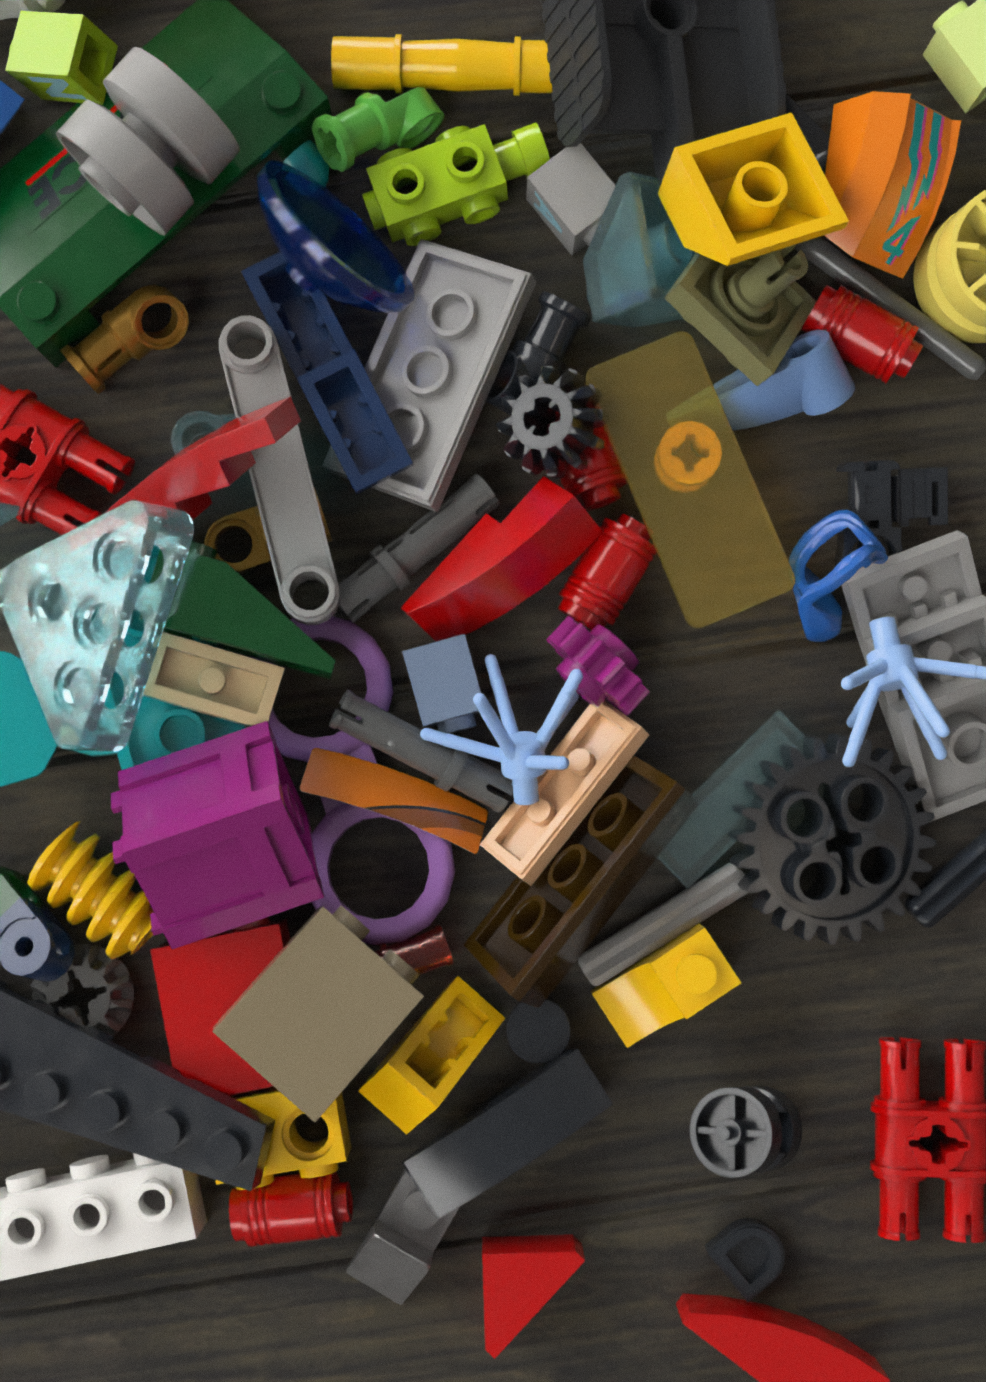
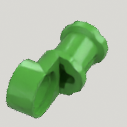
(377, 125)

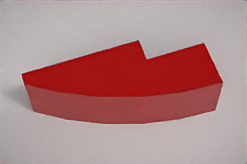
(503, 562)
(776, 1343)

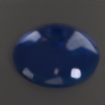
(329, 243)

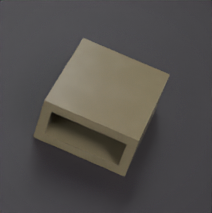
(320, 1010)

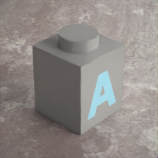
(570, 196)

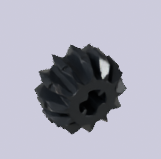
(565, 437)

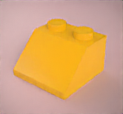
(749, 192)

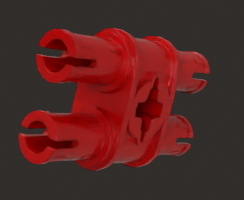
(58, 445)
(956, 1159)

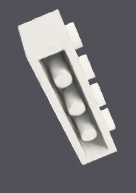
(95, 1213)

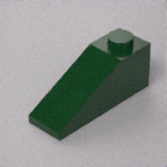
(228, 613)

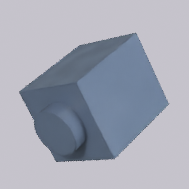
(444, 684)

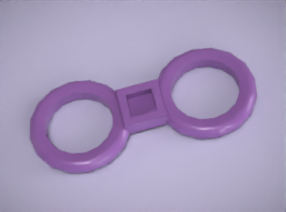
(343, 816)

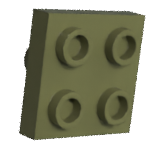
(746, 307)

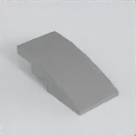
(943, 617)

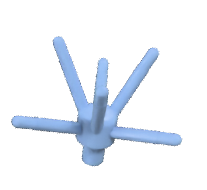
(896, 668)
(518, 751)

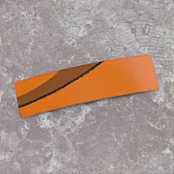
(395, 796)

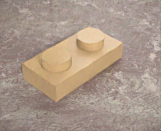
(213, 681)

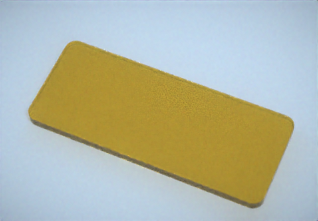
(690, 480)

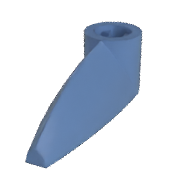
(807, 381)

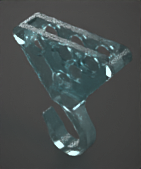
(50, 608)

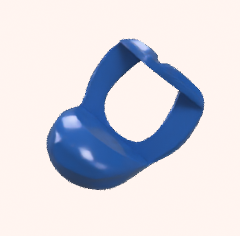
(816, 605)

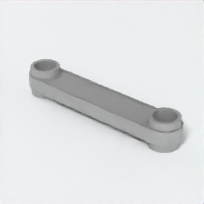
(280, 474)

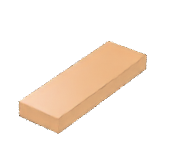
(597, 752)

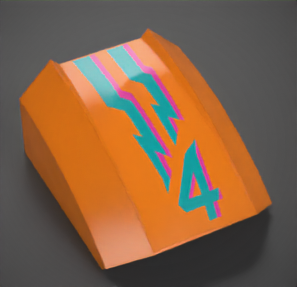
(889, 175)

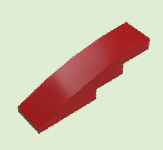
(214, 460)

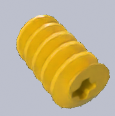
(94, 892)

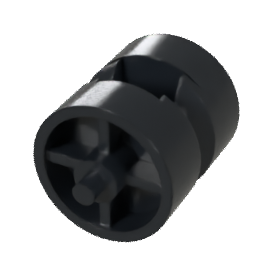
(745, 1130)

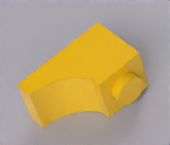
(666, 985)
(432, 1056)

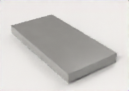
(441, 361)

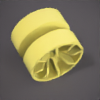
(952, 273)

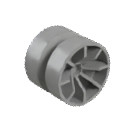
(161, 129)

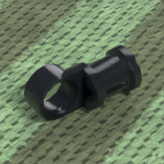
(543, 346)

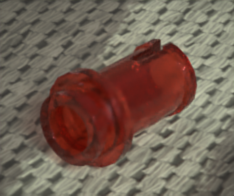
(423, 951)

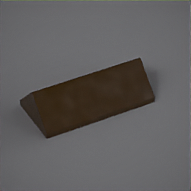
(545, 927)

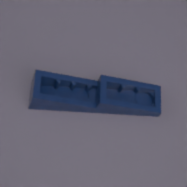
(329, 375)

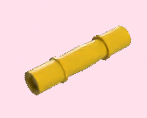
(439, 64)

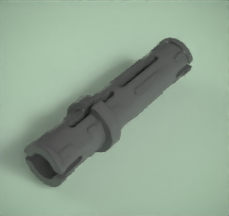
(415, 547)
(405, 744)

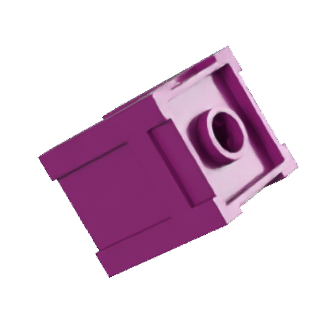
(216, 836)

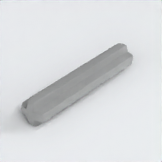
(662, 924)

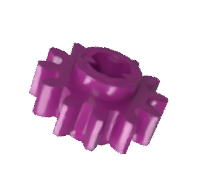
(604, 664)

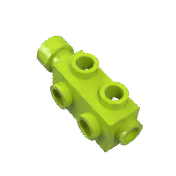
(442, 189)

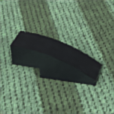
(506, 1132)

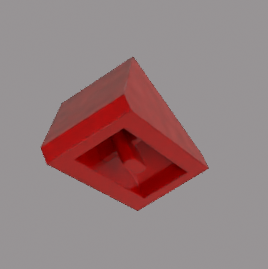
(521, 1279)

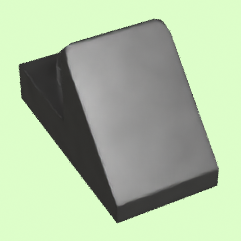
(399, 1243)

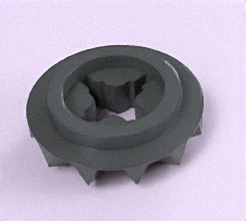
(96, 969)

